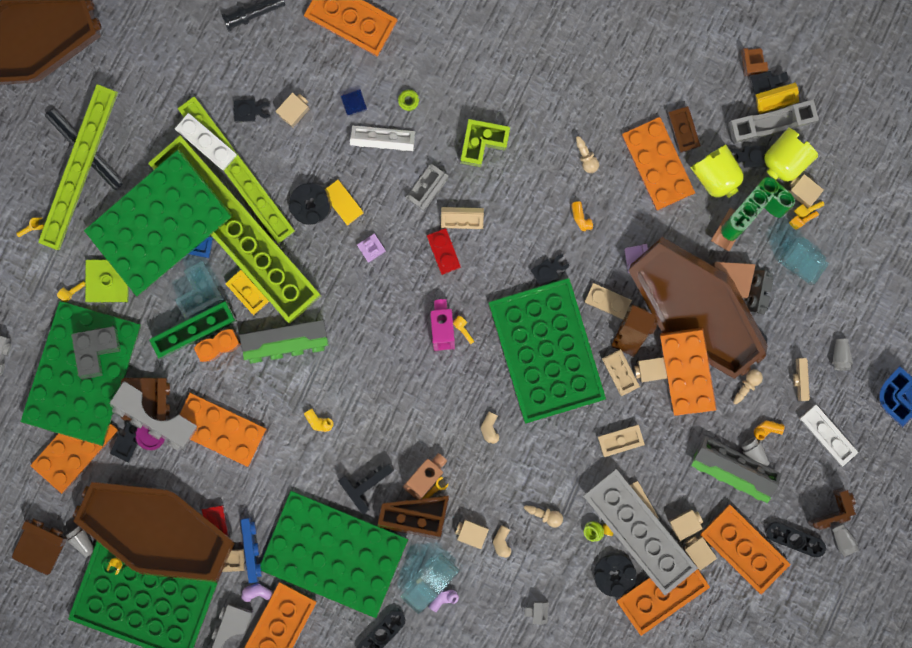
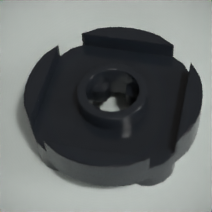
(321, 200)
(612, 563)

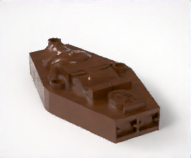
(43, 36)
(695, 295)
(153, 531)

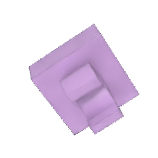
(371, 248)

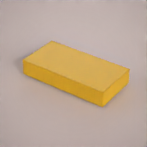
(777, 98)
(344, 203)

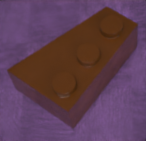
(634, 330)
(415, 517)

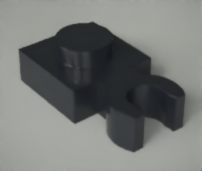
(247, 110)
(752, 156)
(546, 272)
(125, 446)

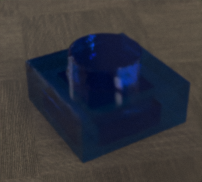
(354, 103)

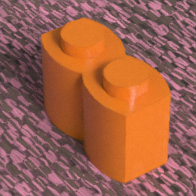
(223, 342)

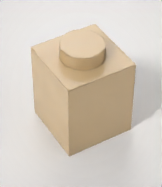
(293, 109)
(805, 190)
(650, 370)
(686, 524)
(471, 533)
(699, 552)

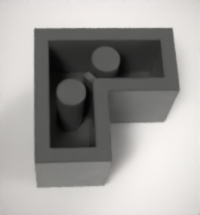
(89, 347)

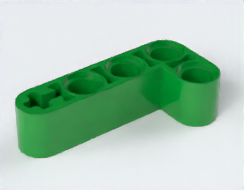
(766, 195)

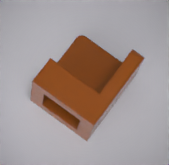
(753, 62)

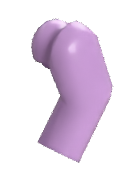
(256, 590)
(445, 596)

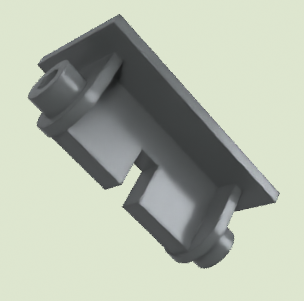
(761, 282)

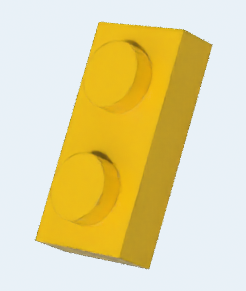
(247, 292)

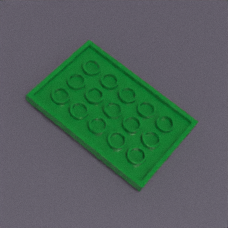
(158, 223)
(547, 350)
(63, 400)
(333, 554)
(140, 606)

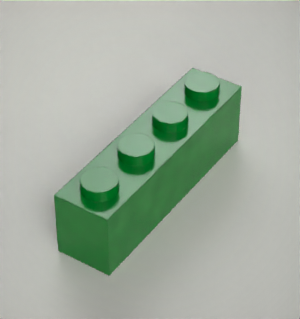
(193, 330)

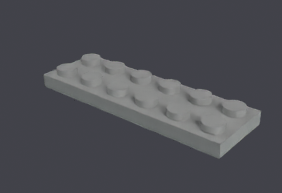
(640, 532)

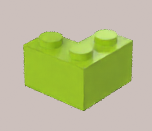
(482, 135)

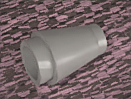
(842, 356)
(753, 449)
(79, 540)
(845, 541)

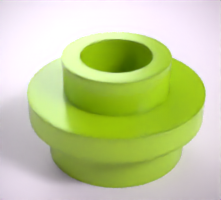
(408, 93)
(593, 531)

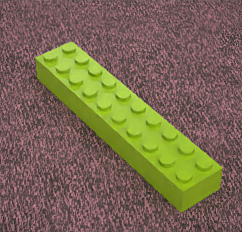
(251, 245)

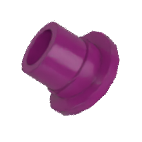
(147, 441)

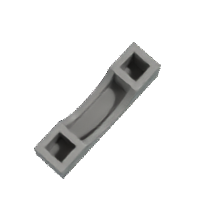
(773, 122)
(175, 431)
(234, 622)

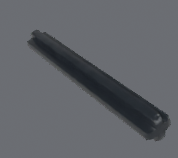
(71, 136)

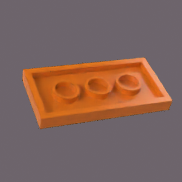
(354, 22)
(658, 163)
(688, 371)
(222, 430)
(67, 458)
(745, 549)
(648, 606)
(282, 619)

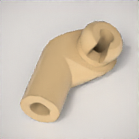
(488, 430)
(500, 544)

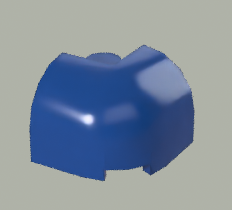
(897, 397)

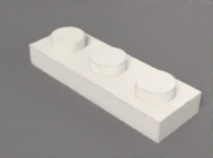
(382, 138)
(205, 141)
(828, 435)

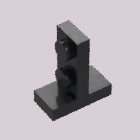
(364, 485)

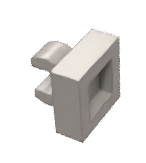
(538, 612)

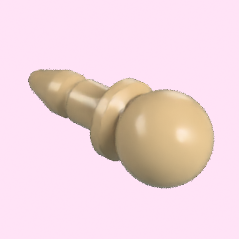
(590, 163)
(753, 378)
(553, 518)

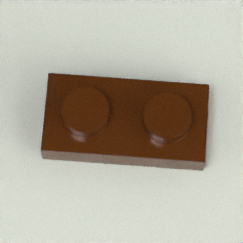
(684, 129)

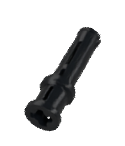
(244, 18)

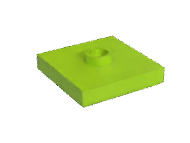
(104, 283)

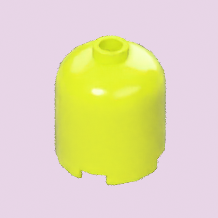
(789, 156)
(719, 173)

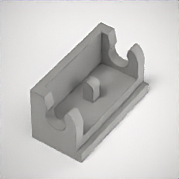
(427, 187)

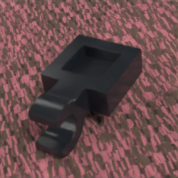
(765, 82)

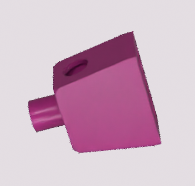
(442, 333)

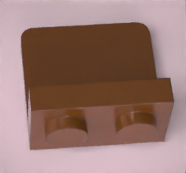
(153, 396)
(845, 504)
(39, 546)

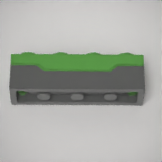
(284, 340)
(736, 469)

